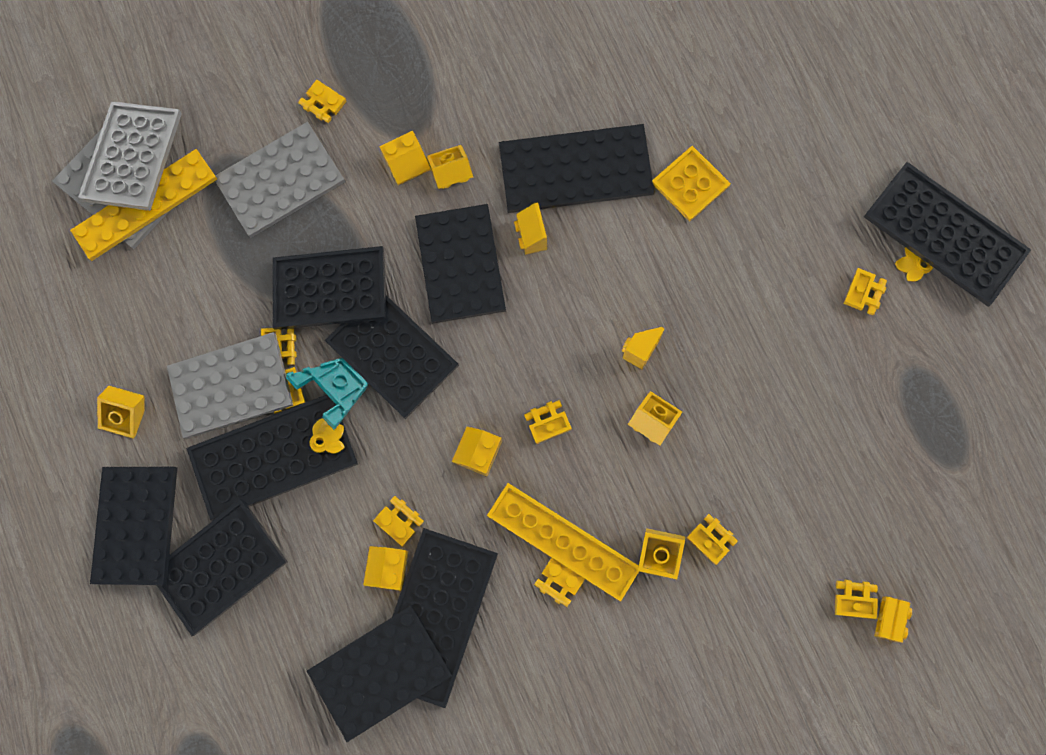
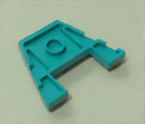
(338, 382)

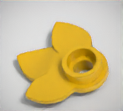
(912, 266)
(330, 437)

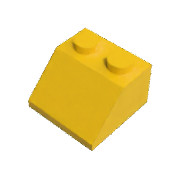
(405, 158)
(450, 167)
(531, 230)
(641, 346)
(120, 411)
(654, 418)
(477, 450)
(661, 553)
(385, 568)

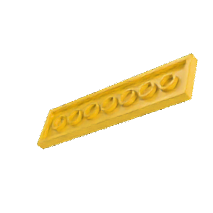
(118, 223)
(564, 542)

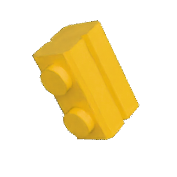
(893, 619)

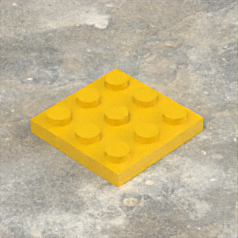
(690, 183)

